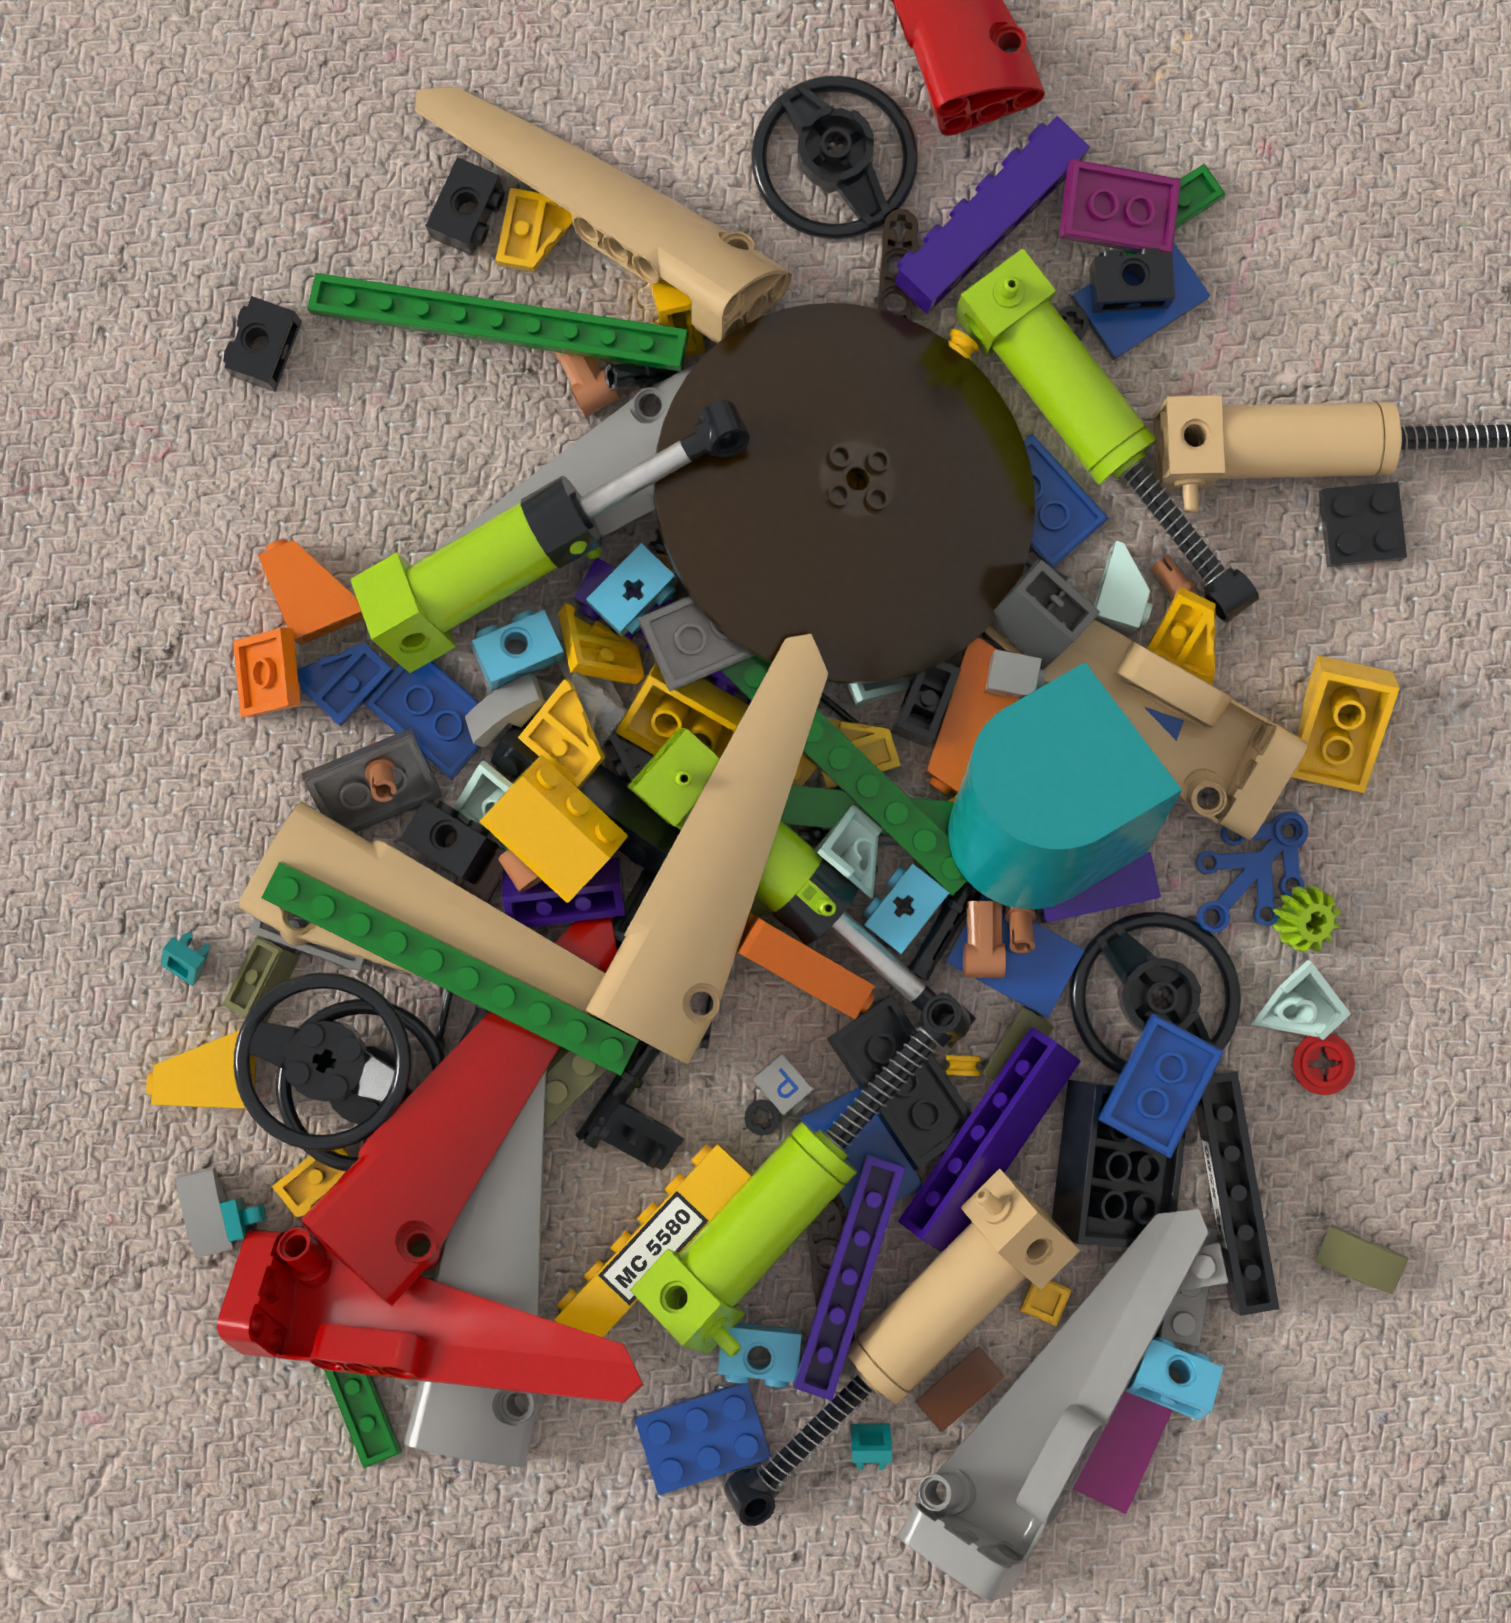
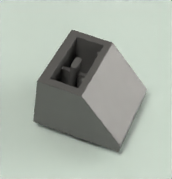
(1043, 614)

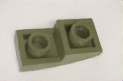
(1361, 1259)

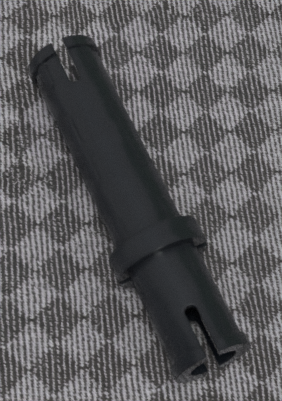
(942, 932)
(622, 1085)

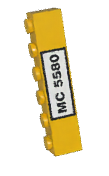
(671, 1225)

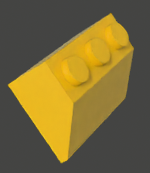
(697, 706)
(554, 828)

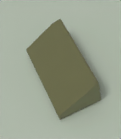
(261, 971)
(1011, 1038)

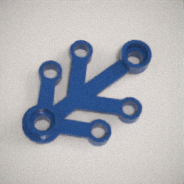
(1256, 867)

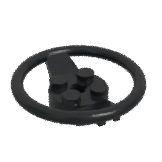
(846, 172)
(1143, 972)
(298, 1053)
(353, 1107)

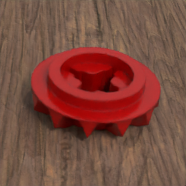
(1335, 1077)

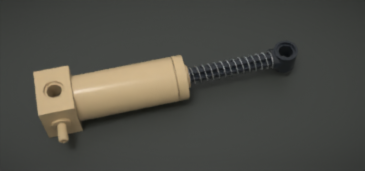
(1293, 441)
(1000, 1248)

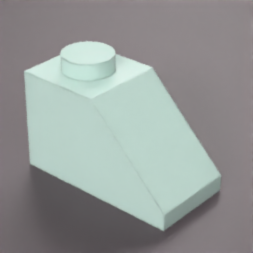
(1122, 592)

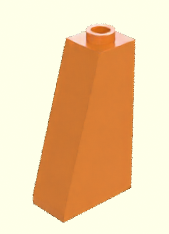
(963, 719)
(805, 967)

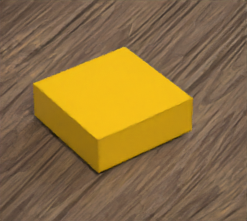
(1046, 1303)

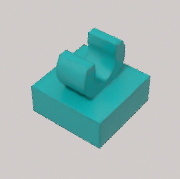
(183, 960)
(238, 1217)
(871, 1444)

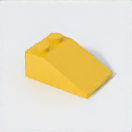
(1344, 722)

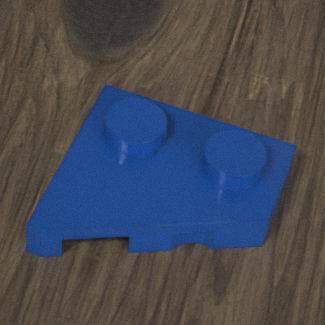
(343, 680)

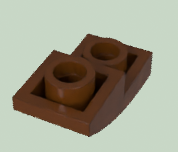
(960, 1389)

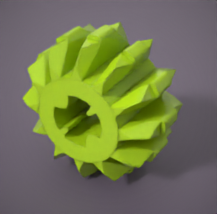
(1306, 918)

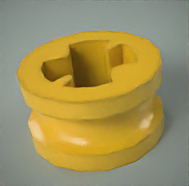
(962, 343)
(963, 1065)

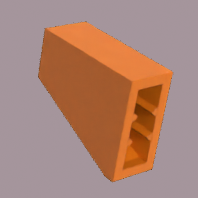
(307, 592)

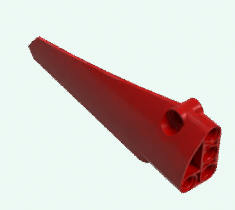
(965, 60)
(439, 1143)
(305, 1305)

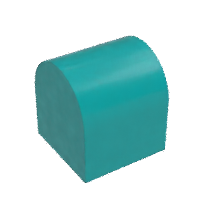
(1057, 796)

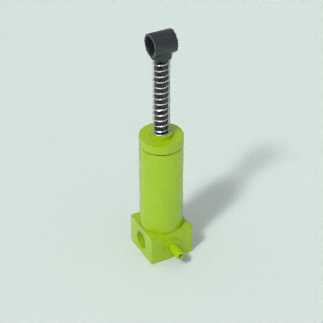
(1015, 318)
(700, 1289)

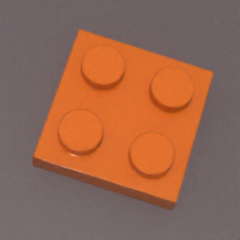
(266, 672)

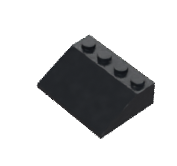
(1104, 1178)

